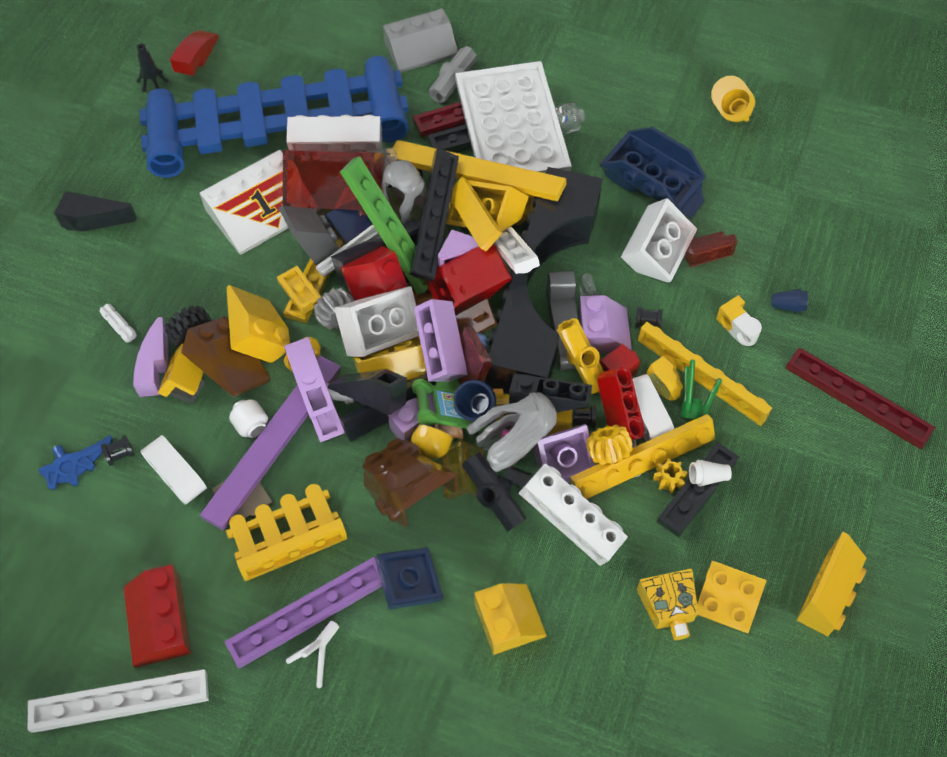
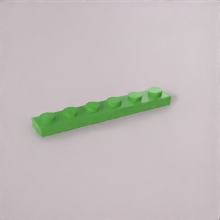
(382, 217)

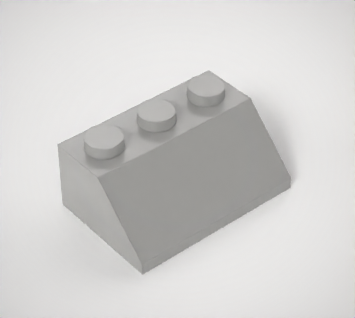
(420, 40)

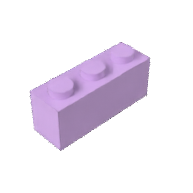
(440, 341)

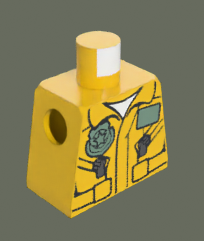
(670, 601)

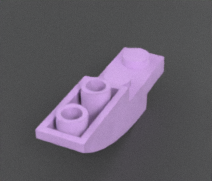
(314, 389)

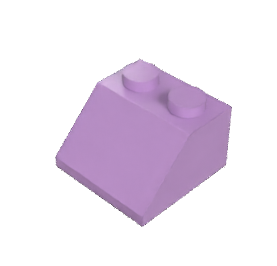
(604, 323)

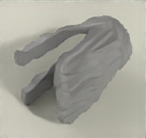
(406, 185)
(532, 422)

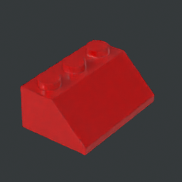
(156, 616)

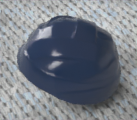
(474, 399)

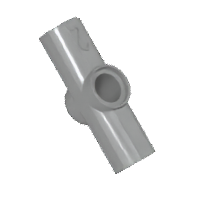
(446, 82)

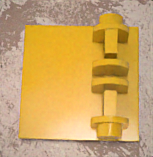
(730, 596)

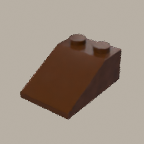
(211, 351)

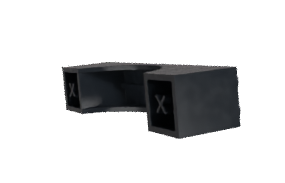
(522, 338)

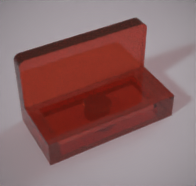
(710, 248)

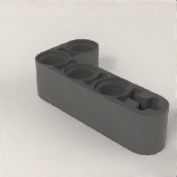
(561, 307)

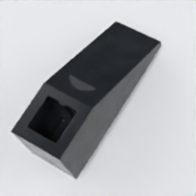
(376, 389)
(562, 394)

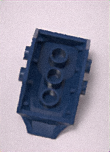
(657, 167)

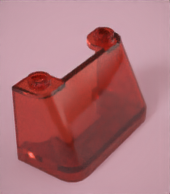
(315, 178)

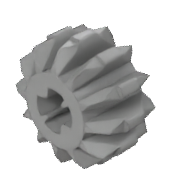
(325, 307)

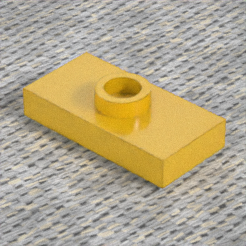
(299, 289)

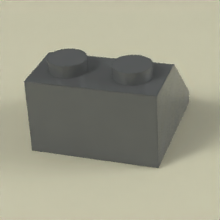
(311, 232)

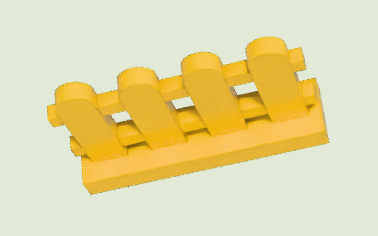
(289, 546)

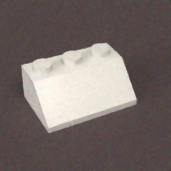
(659, 241)

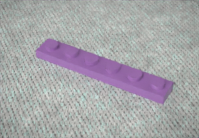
(304, 613)

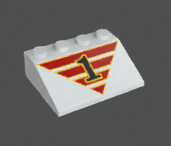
(248, 203)

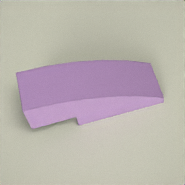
(152, 360)

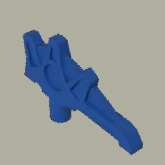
(70, 466)

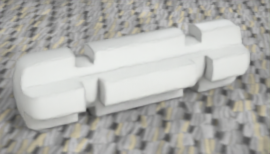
(118, 323)

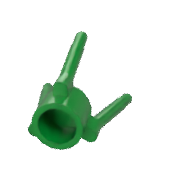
(692, 407)

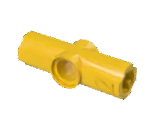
(577, 345)

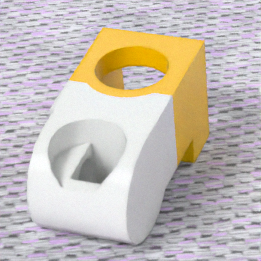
(738, 322)

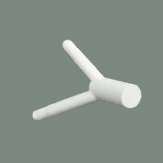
(320, 643)

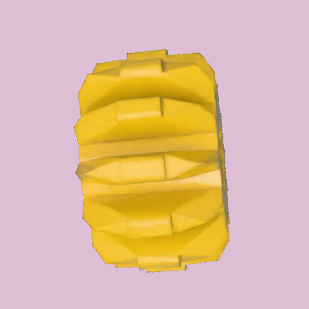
(609, 444)

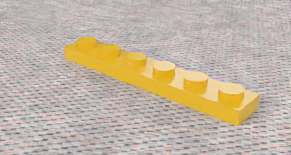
(706, 375)
(645, 457)

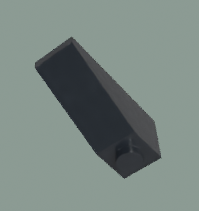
(91, 213)

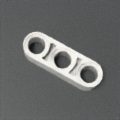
(652, 410)
(173, 469)

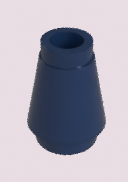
(790, 300)

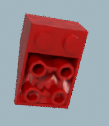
(470, 278)

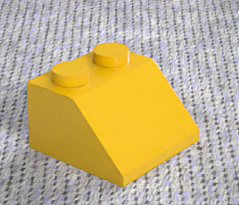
(508, 616)

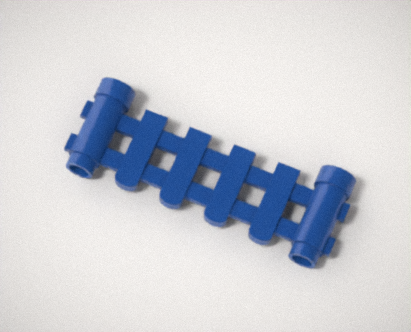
(165, 140)

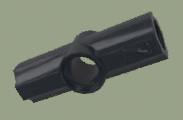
(493, 491)

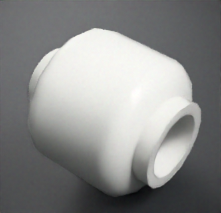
(248, 418)

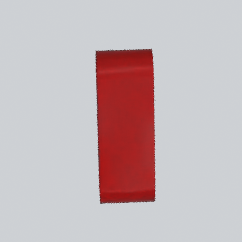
(621, 401)

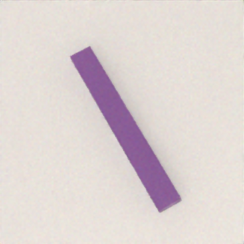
(262, 454)

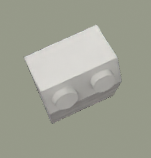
(377, 322)

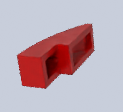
(193, 52)

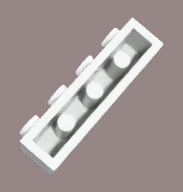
(573, 514)

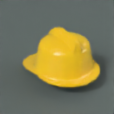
(733, 99)

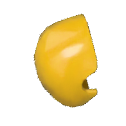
(431, 441)

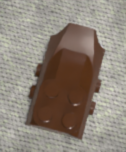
(402, 477)

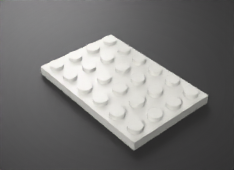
(513, 117)

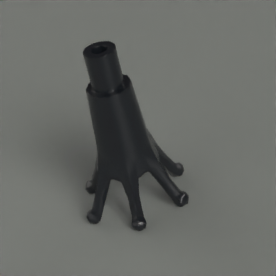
(147, 68)

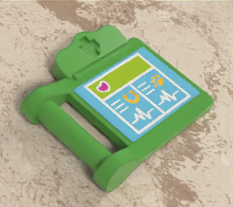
(443, 402)

